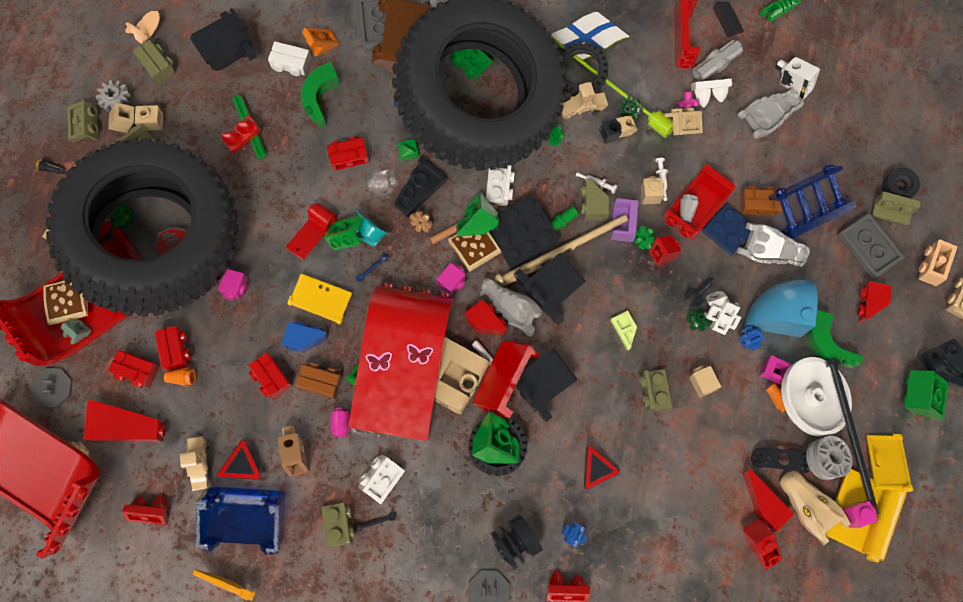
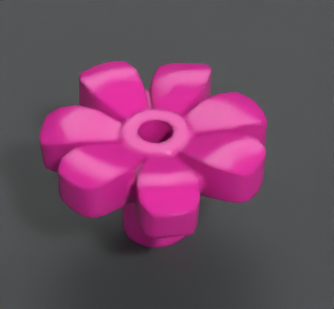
(688, 101)

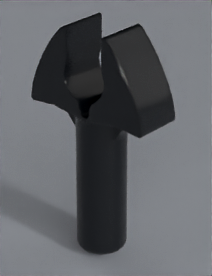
(698, 292)

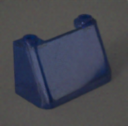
(240, 518)

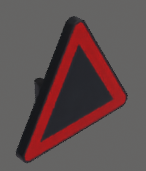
(240, 464)
(597, 469)

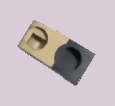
(617, 128)

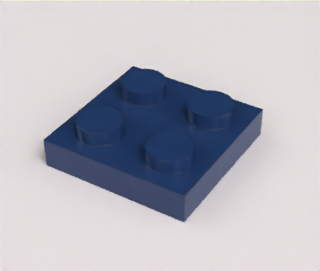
(728, 229)

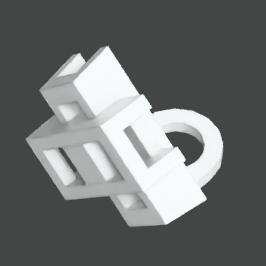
(723, 305)

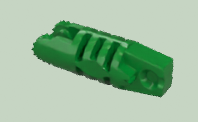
(778, 8)

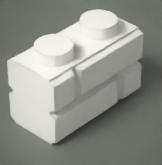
(289, 59)

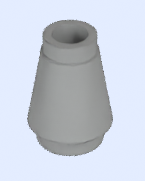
(688, 206)

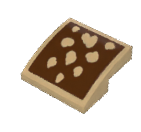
(474, 249)
(63, 303)

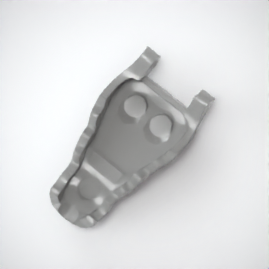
(770, 112)
(771, 246)
(513, 306)

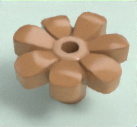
(421, 221)

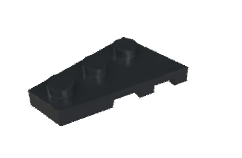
(420, 187)

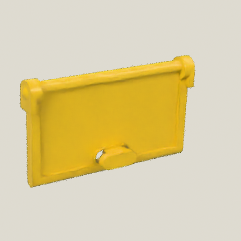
(324, 301)
(890, 456)

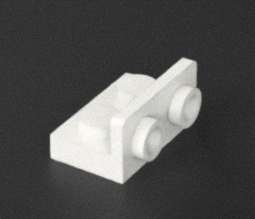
(498, 186)
(380, 478)

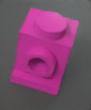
(773, 363)

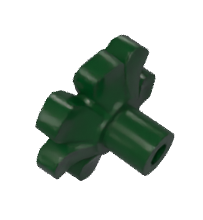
(631, 107)
(698, 319)

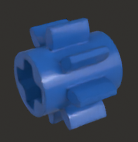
(751, 338)
(574, 534)

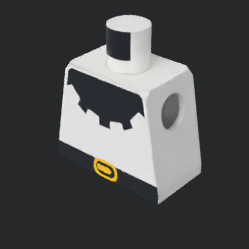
(798, 75)

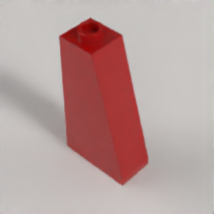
(115, 424)

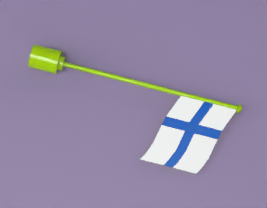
(601, 32)

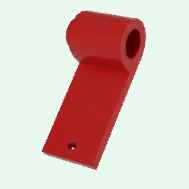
(312, 232)

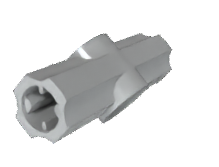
(717, 60)

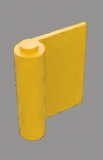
(873, 538)

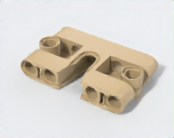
(455, 368)

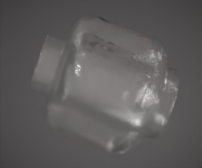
(382, 183)

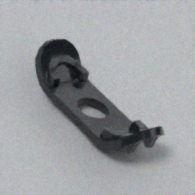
(768, 458)

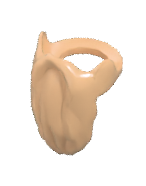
(145, 27)

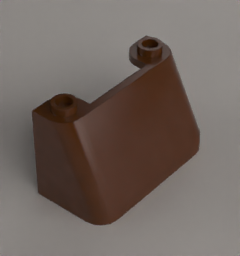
(398, 19)

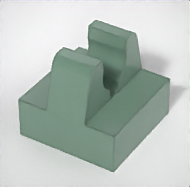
(75, 329)

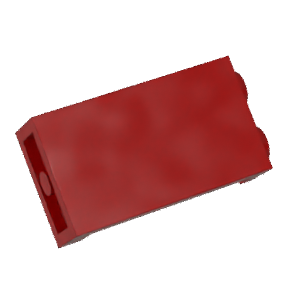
(684, 54)
(711, 191)
(503, 377)

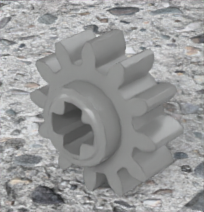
(111, 94)

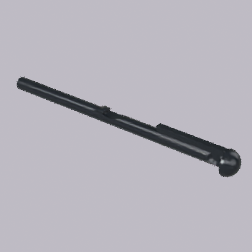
(833, 365)

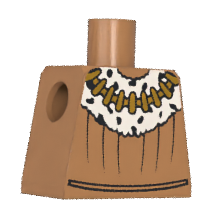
(292, 452)

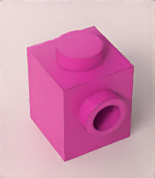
(451, 279)
(233, 285)
(860, 514)

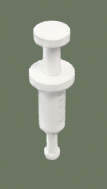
(662, 174)
(600, 183)

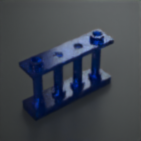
(825, 212)

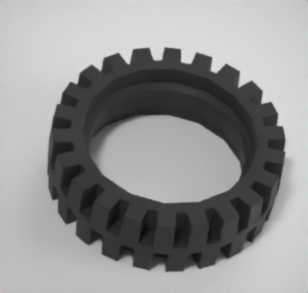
(595, 53)
(508, 468)

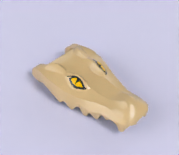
(813, 508)

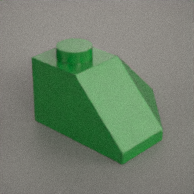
(478, 219)
(494, 441)

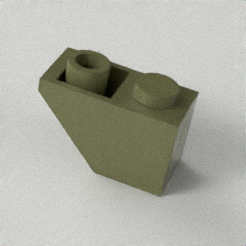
(595, 202)

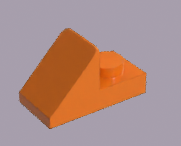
(320, 40)

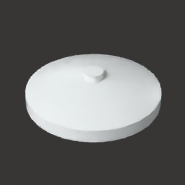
(812, 397)

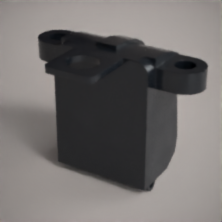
(223, 41)
(551, 285)
(545, 381)

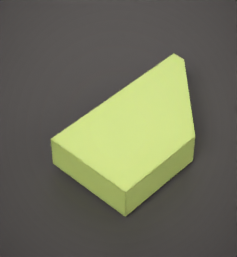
(625, 328)

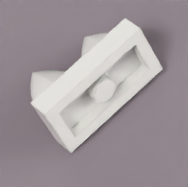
(703, 90)

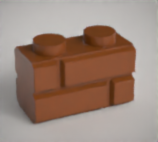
(757, 202)
(318, 380)

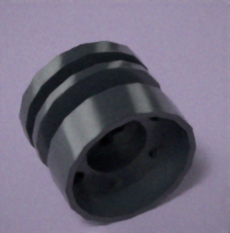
(516, 542)

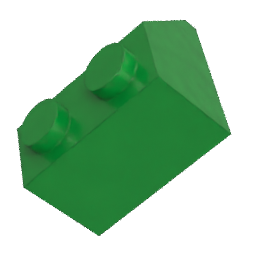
(926, 394)

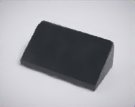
(727, 18)

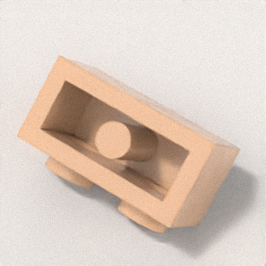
(937, 262)

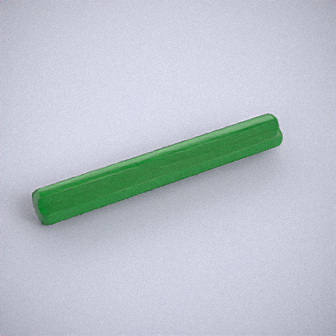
(243, 113)

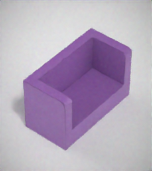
(627, 230)

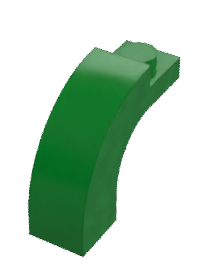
(314, 86)
(823, 345)

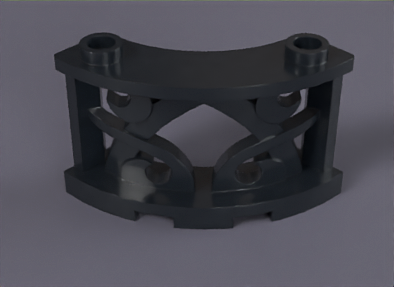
(946, 362)

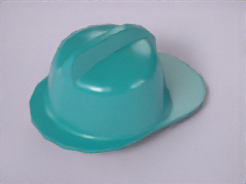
(369, 231)

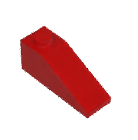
(766, 504)

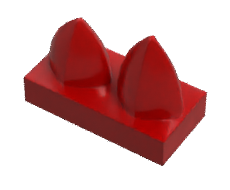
(241, 134)
(139, 512)
(560, 592)

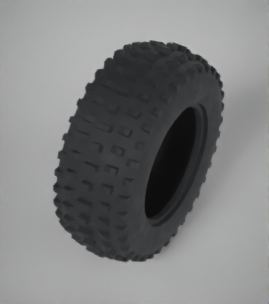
(513, 39)
(132, 172)

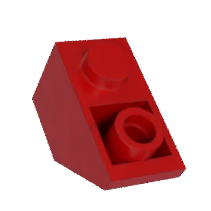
(873, 299)
(484, 320)
(763, 544)

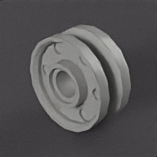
(829, 458)

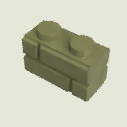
(154, 62)

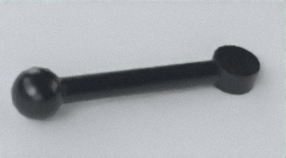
(391, 517)

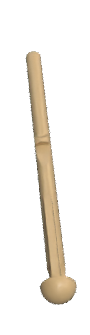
(536, 263)

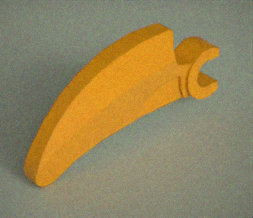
(225, 584)

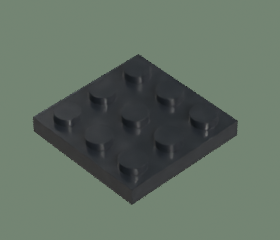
(523, 232)

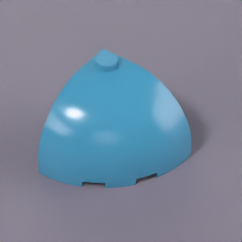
(785, 308)

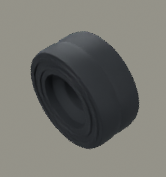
(905, 175)

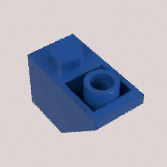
(302, 338)

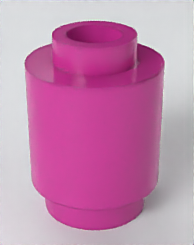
(339, 422)

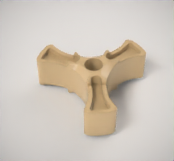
(584, 101)
(195, 463)

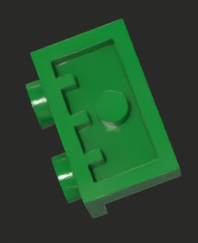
(471, 61)
(343, 233)

